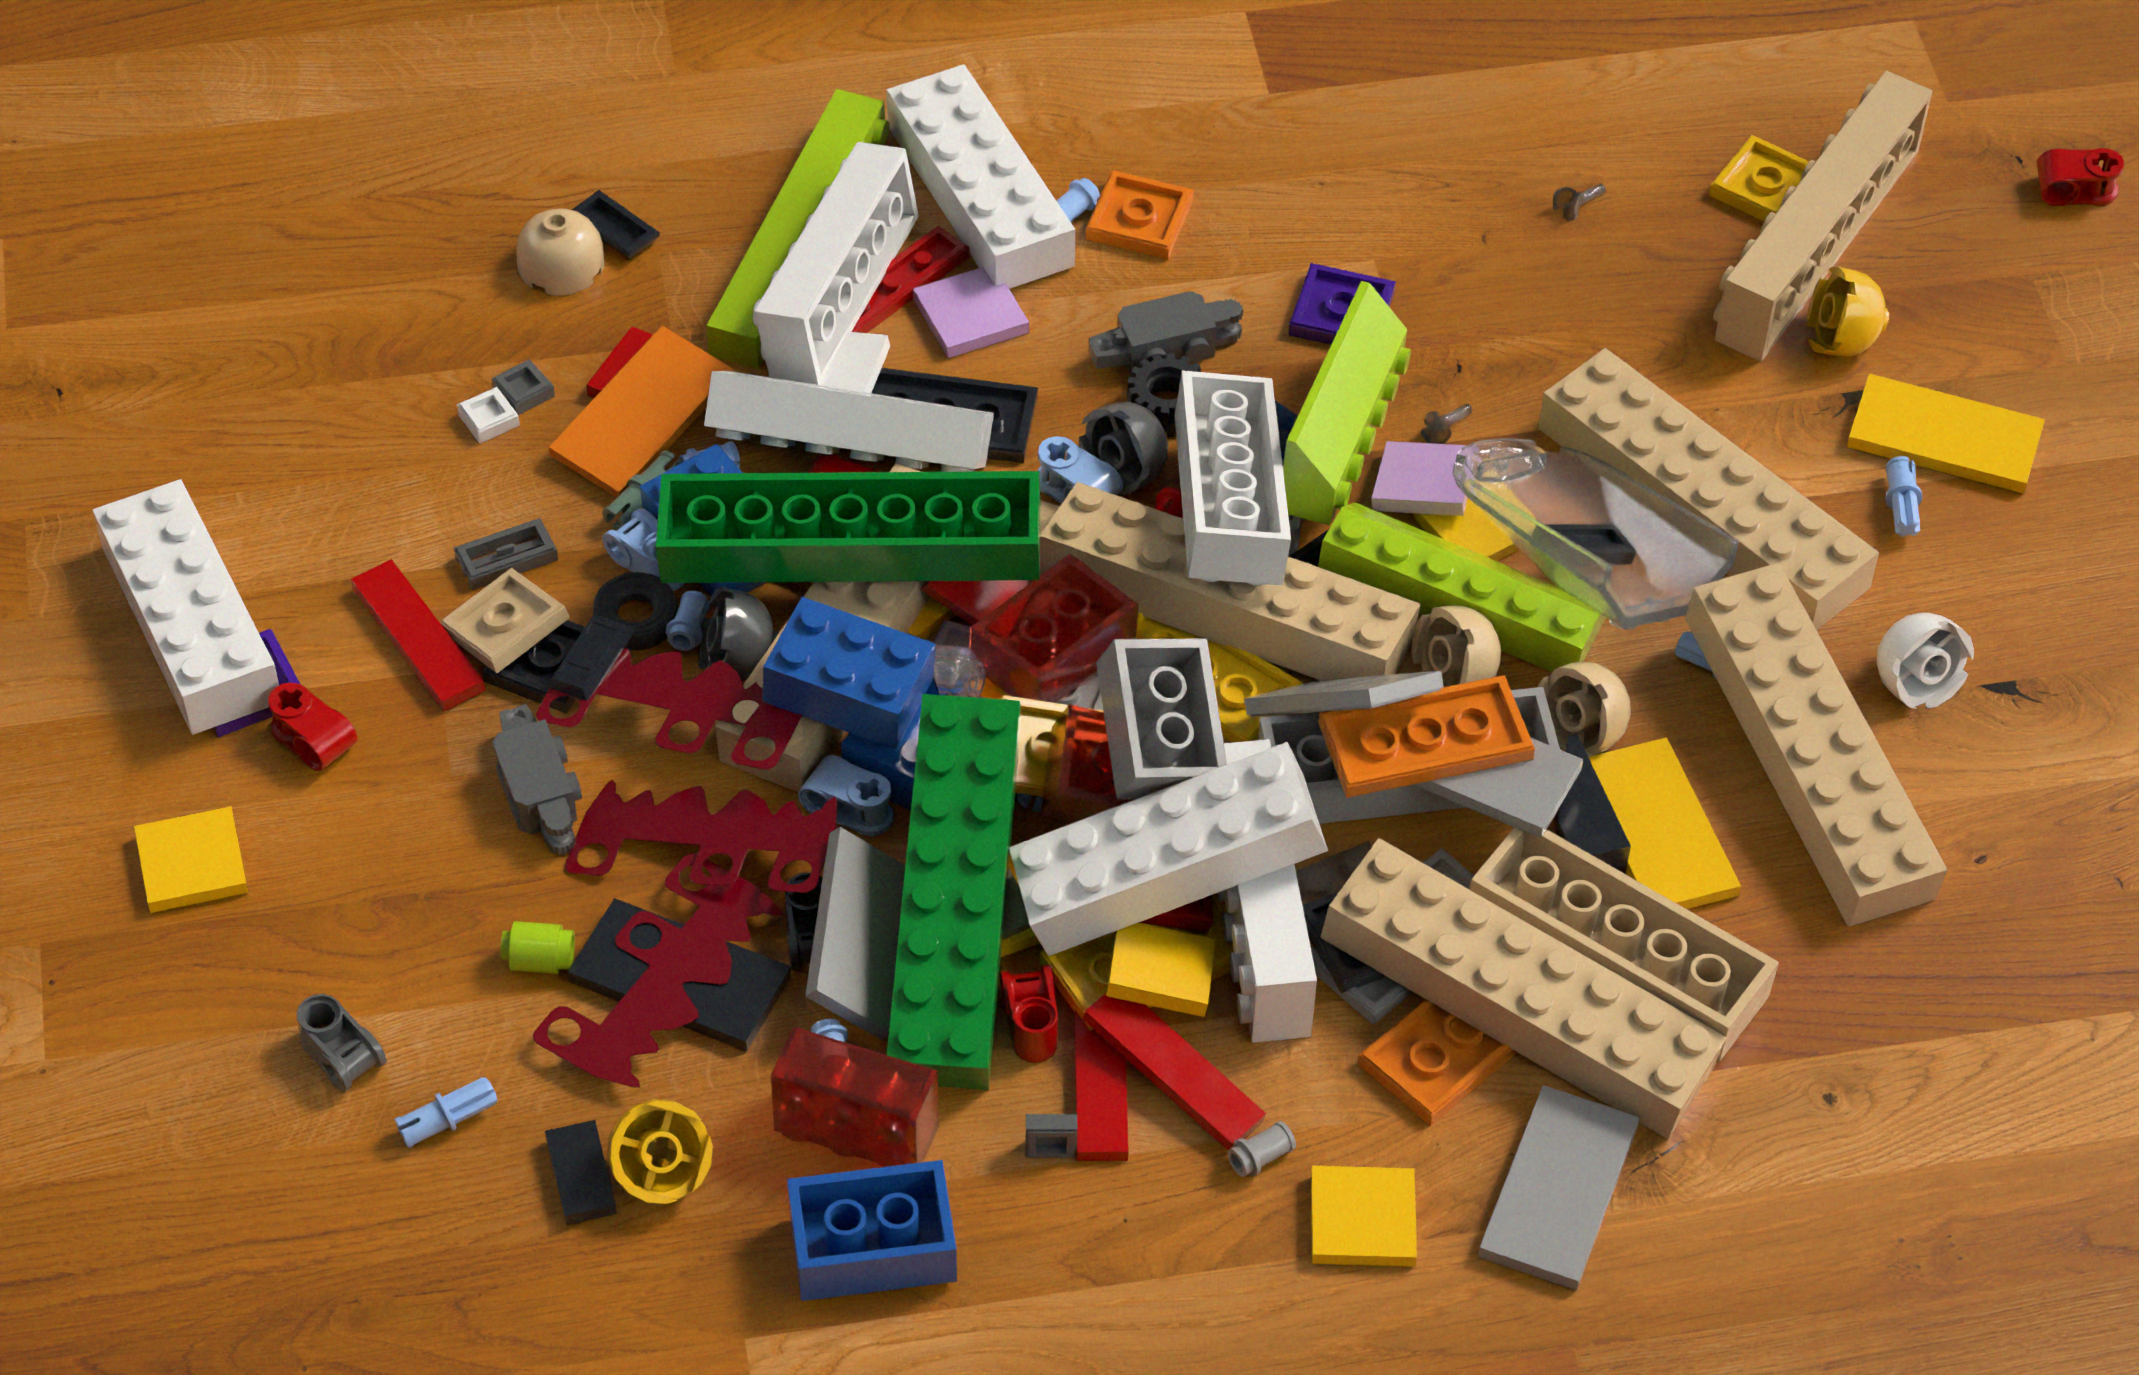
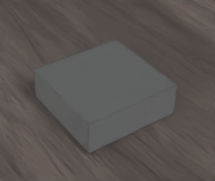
(524, 386)
(1051, 1135)

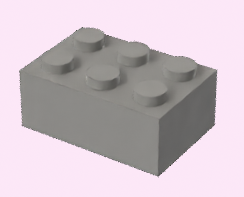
(1159, 713)

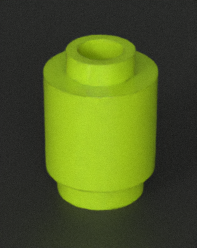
(538, 947)

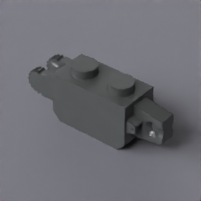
(1168, 325)
(535, 778)

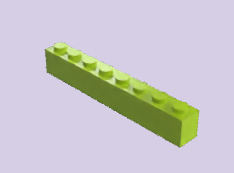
(844, 122)

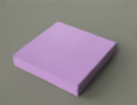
(970, 312)
(1418, 480)

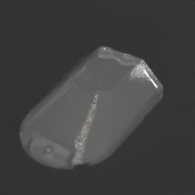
(1532, 487)

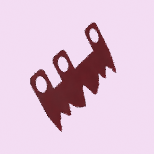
(702, 700)
(732, 831)
(658, 998)

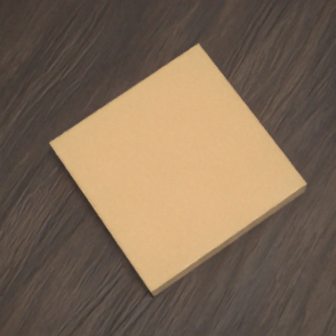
(504, 620)

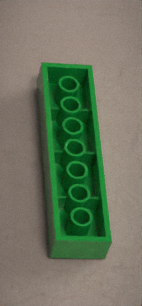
(849, 527)
(955, 888)

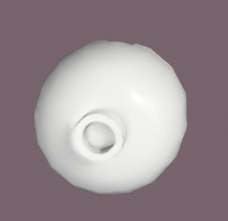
(1924, 659)

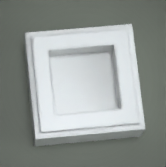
(488, 415)

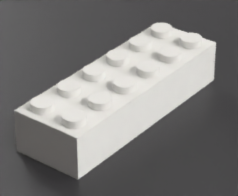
(981, 177)
(836, 263)
(847, 419)
(1231, 479)
(187, 606)
(1167, 849)
(1269, 945)

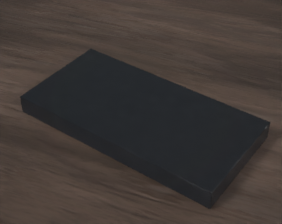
(1010, 403)
(726, 1011)

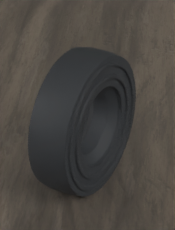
(638, 587)

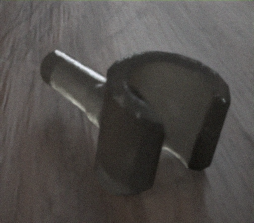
(1572, 199)
(1438, 426)

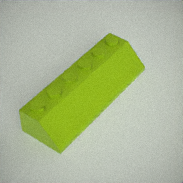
(1344, 408)
(1527, 613)

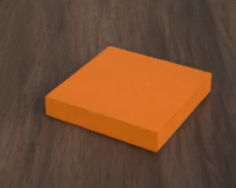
(1139, 214)

